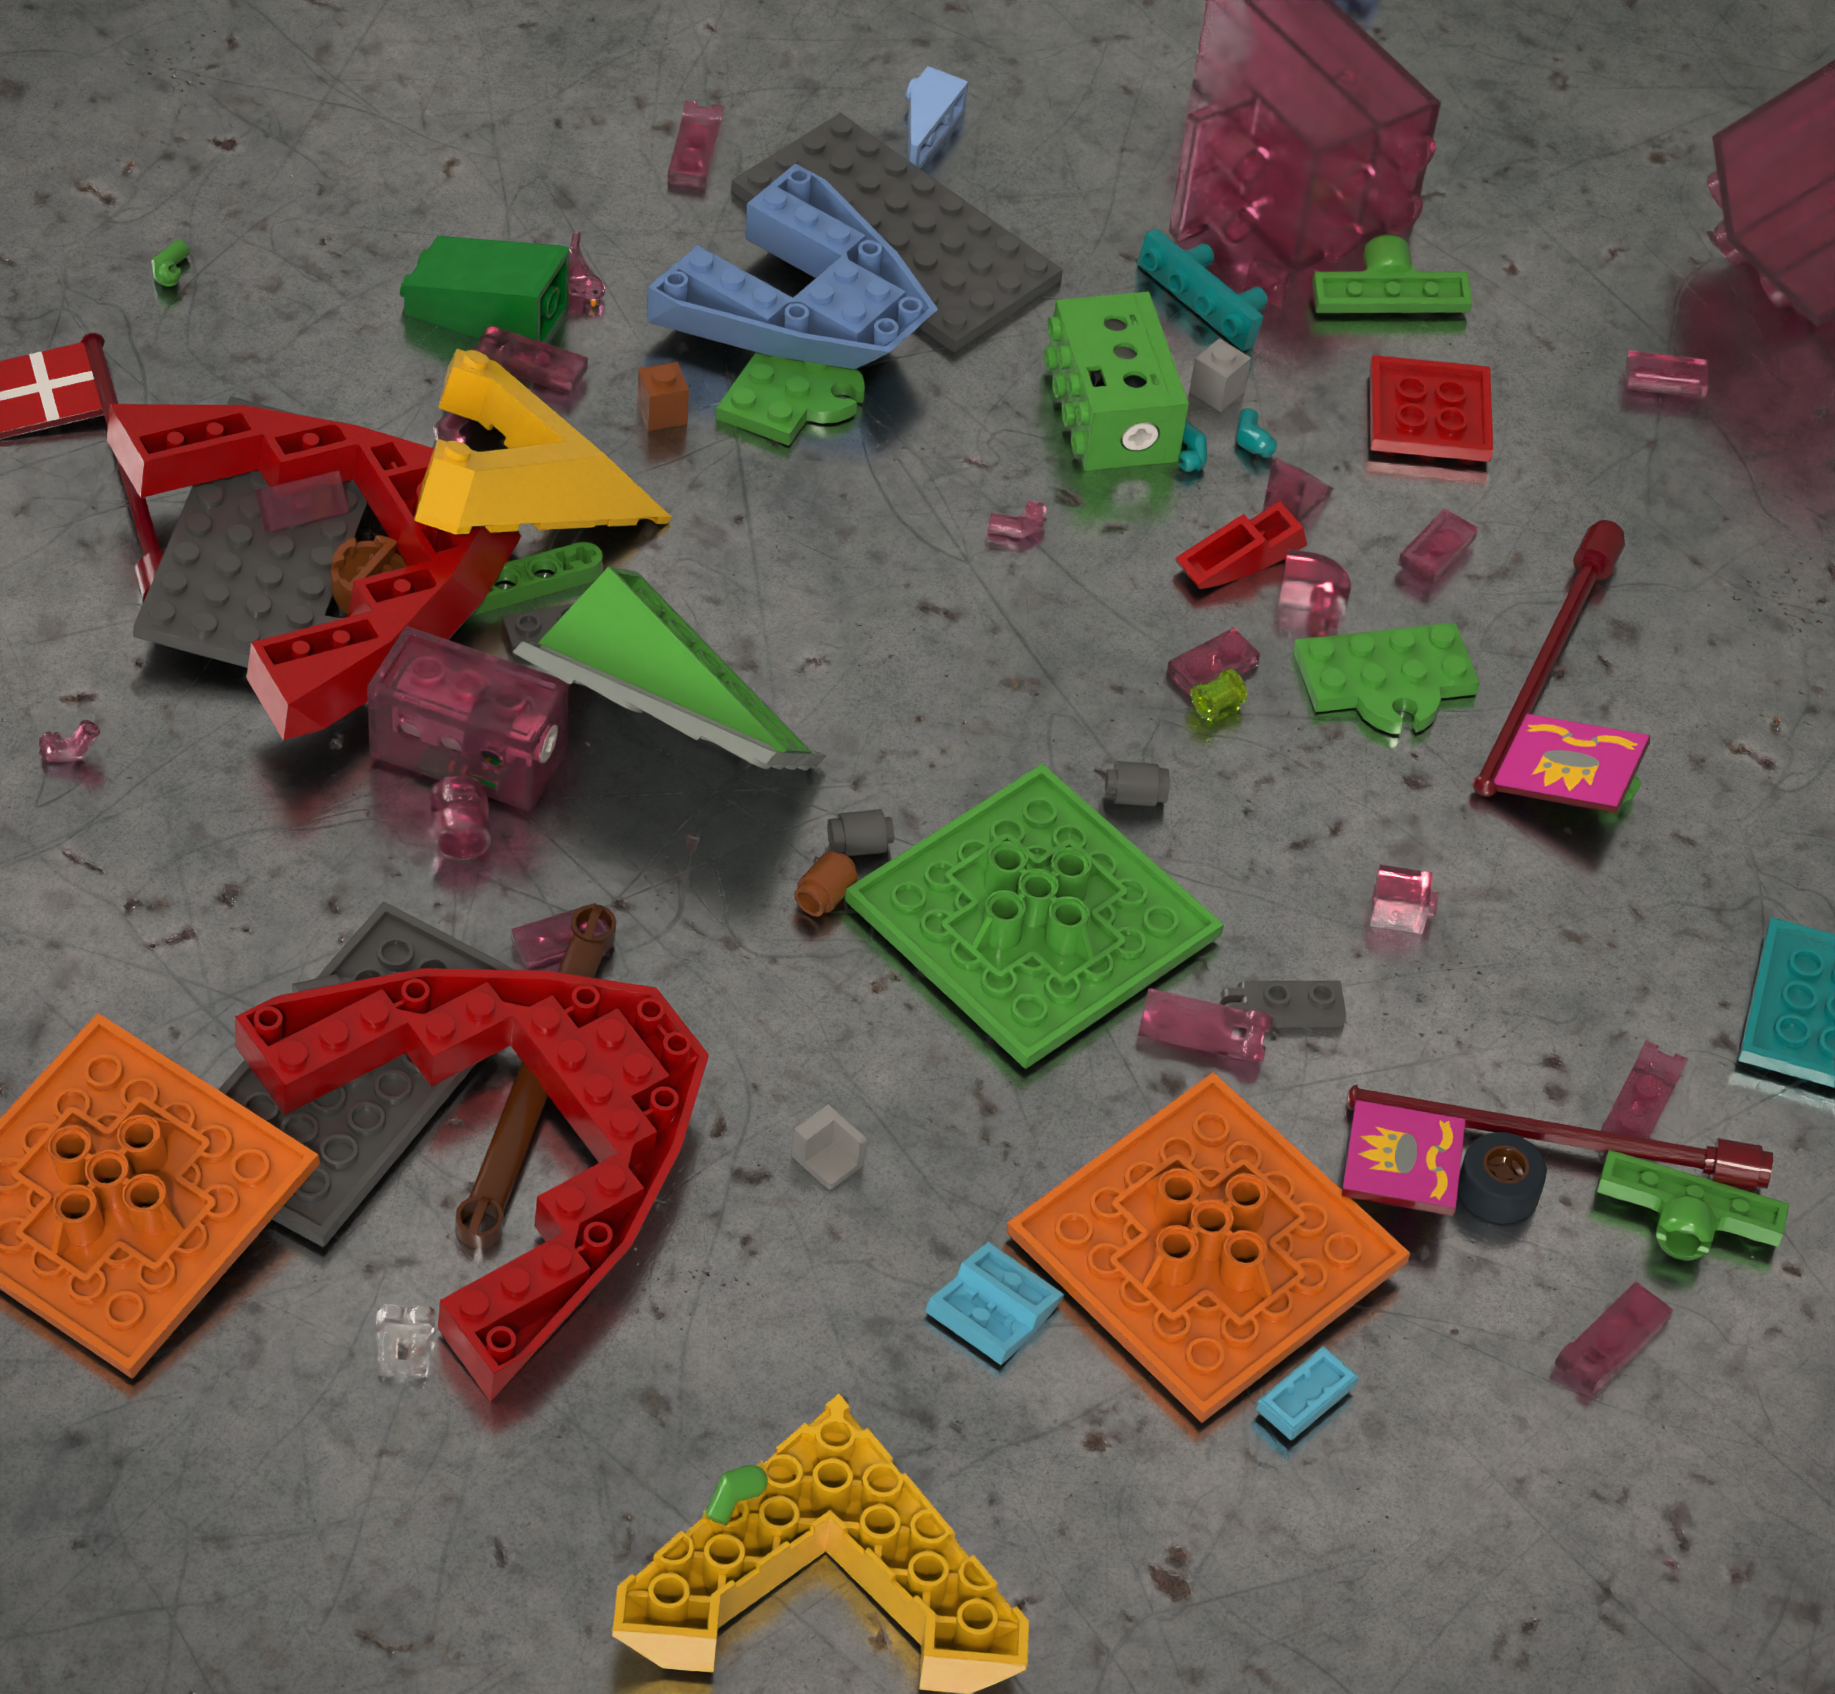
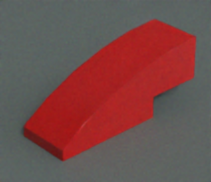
(1243, 547)

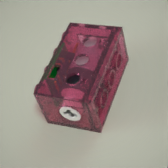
(468, 715)

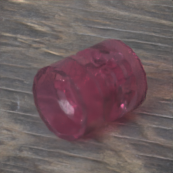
(460, 818)

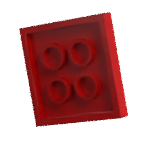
(1430, 408)

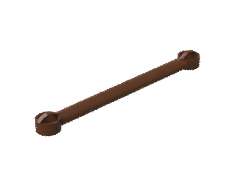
(526, 1100)

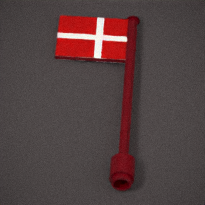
(65, 388)

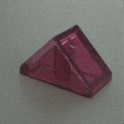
(1295, 489)

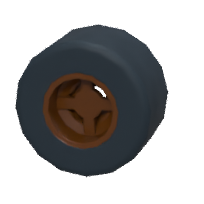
(1502, 1177)

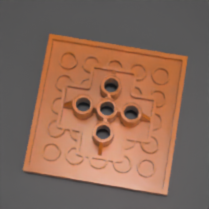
(201, 1168)
(1207, 1245)

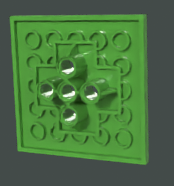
(1033, 914)

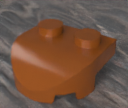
(360, 560)

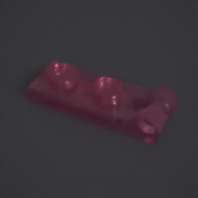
(695, 145)
(533, 359)
(1204, 1025)
(1645, 1094)
(1614, 1337)

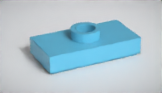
(1307, 1393)

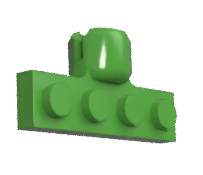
(1391, 284)
(1691, 1205)

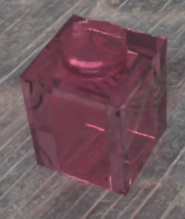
(1403, 899)

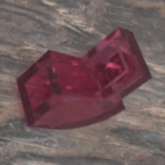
(1316, 586)

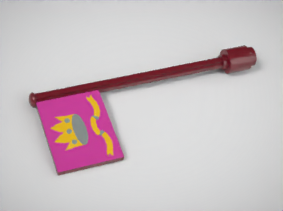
(1556, 756)
(1412, 1150)

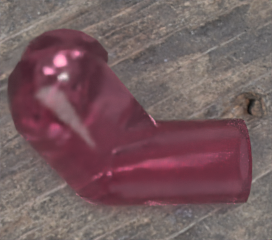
(448, 428)
(1019, 526)
(58, 749)

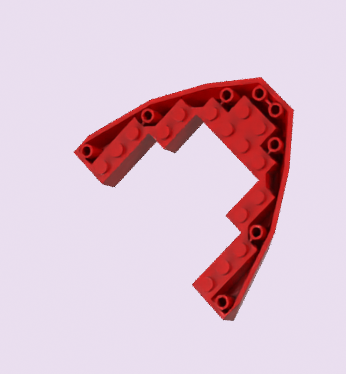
(325, 669)
(601, 1051)

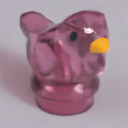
(581, 277)

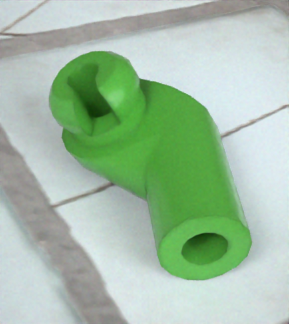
(165, 263)
(734, 1487)

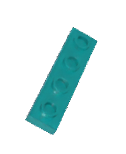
(1188, 279)

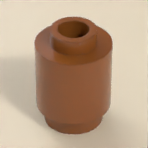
(825, 883)

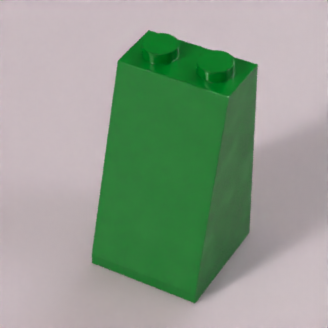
(488, 284)

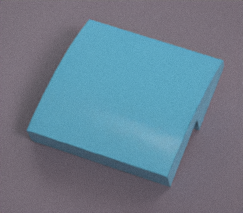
(994, 1303)

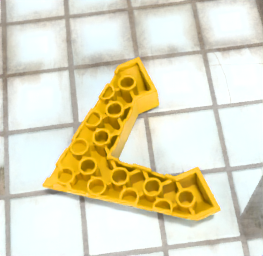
(543, 478)
(840, 1496)

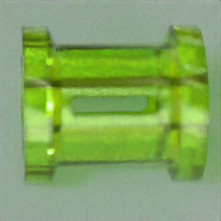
(1218, 694)

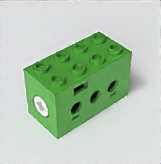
(1116, 381)

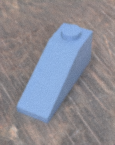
(934, 108)

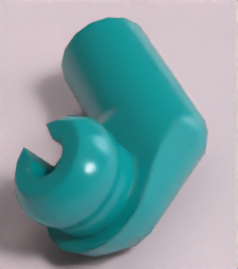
(1252, 437)
(1196, 454)

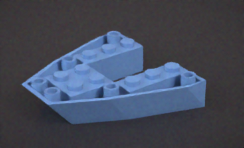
(844, 318)

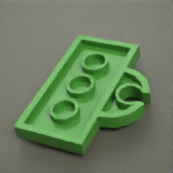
(781, 394)
(1387, 673)

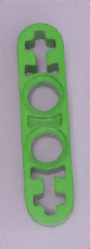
(530, 586)

